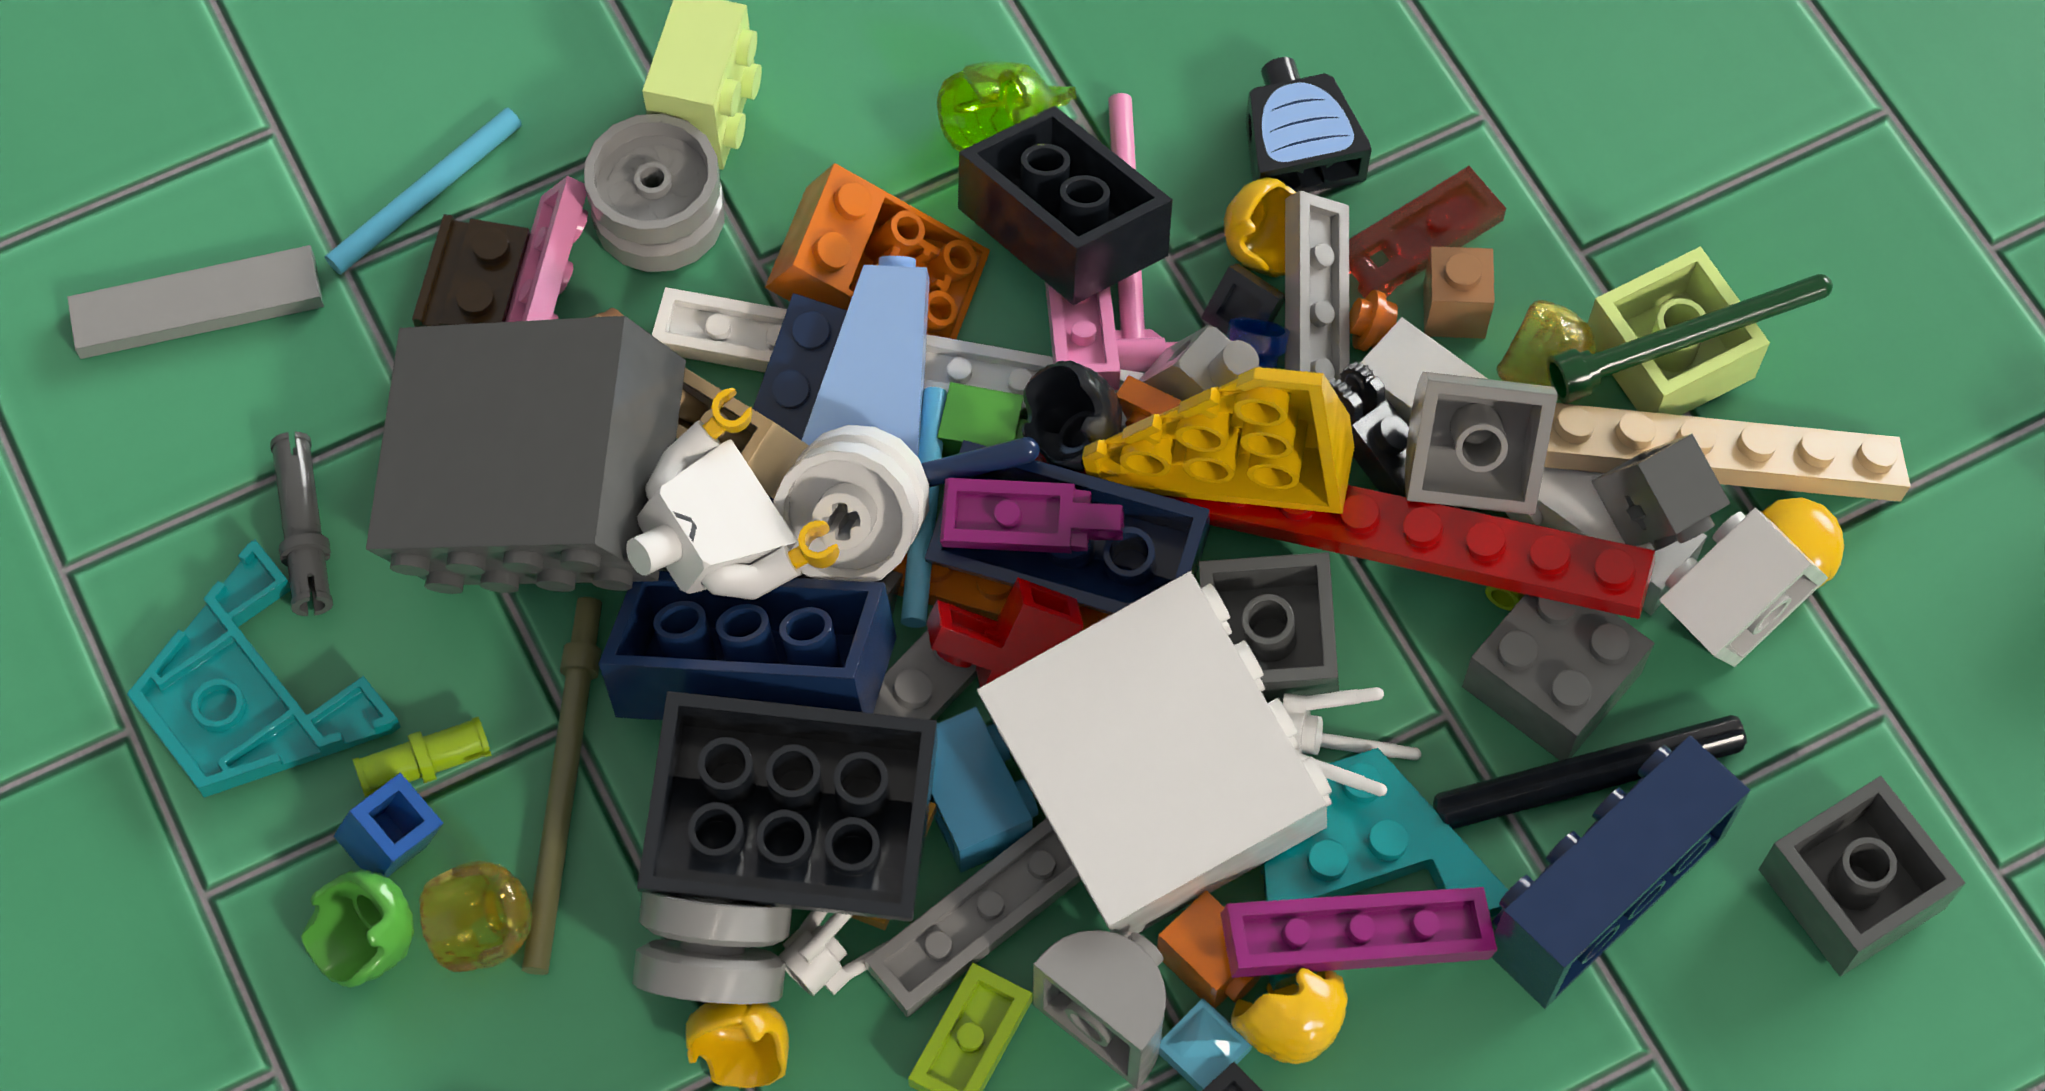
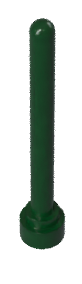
(1578, 372)

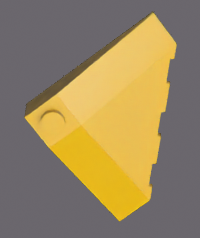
(1251, 441)

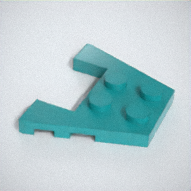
(226, 708)
(1375, 842)

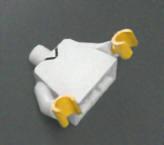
(715, 519)

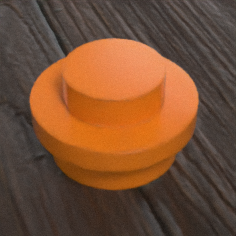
(1371, 319)

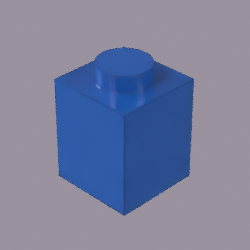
(388, 827)

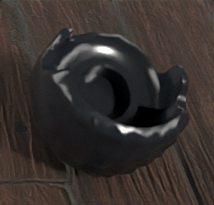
(1069, 410)

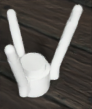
(1311, 737)
(815, 954)

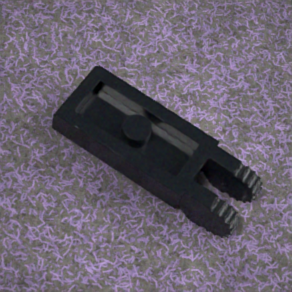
(1376, 428)

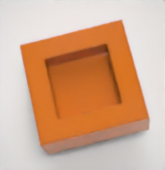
(1143, 400)

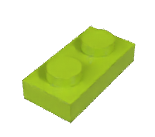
(971, 1034)

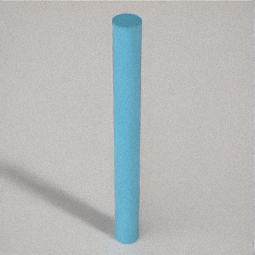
(423, 191)
(917, 569)

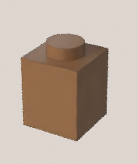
(1458, 292)

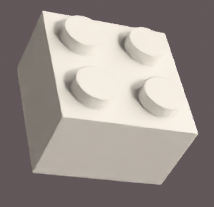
(1741, 586)

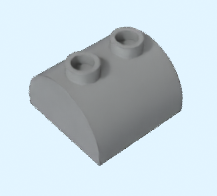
(1478, 442)
(1106, 997)

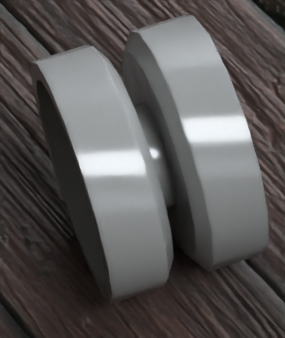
(654, 192)
(711, 950)

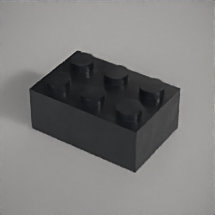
(1064, 204)

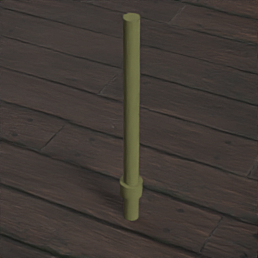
(579, 667)

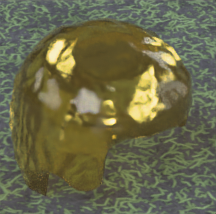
(1544, 332)
(474, 916)

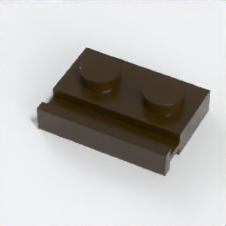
(471, 273)

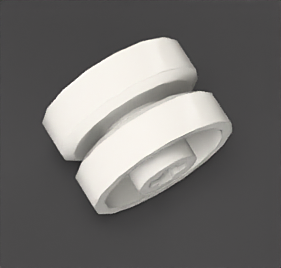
(867, 493)

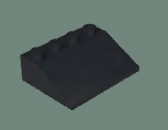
(789, 806)

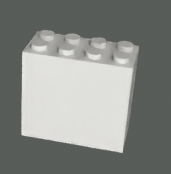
(1158, 755)

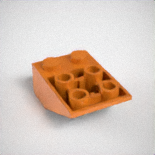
(851, 225)

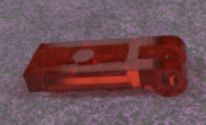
(1441, 217)

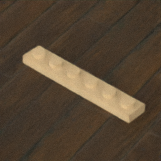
(1736, 451)

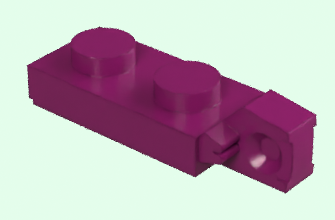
(1024, 516)

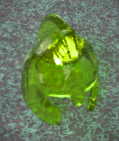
(993, 98)

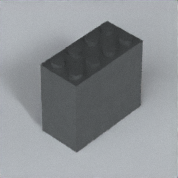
(522, 452)

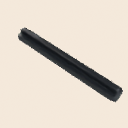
(1578, 774)

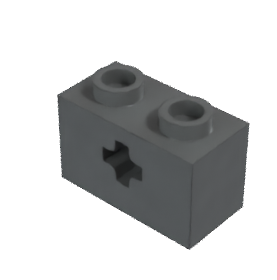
(1662, 494)

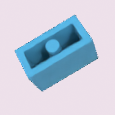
(974, 793)

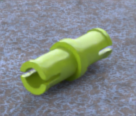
(423, 755)

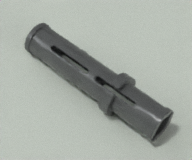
(303, 544)

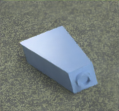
(879, 355)

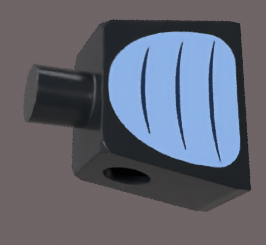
(1304, 131)

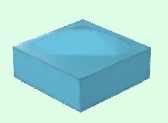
(1202, 1045)

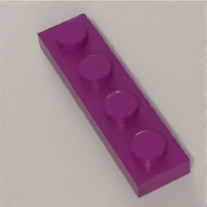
(1357, 931)

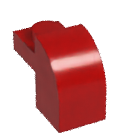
(1027, 626)

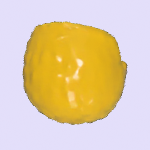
(1294, 1020)

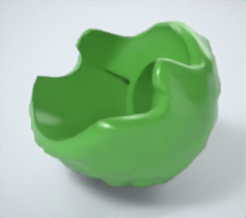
(358, 927)

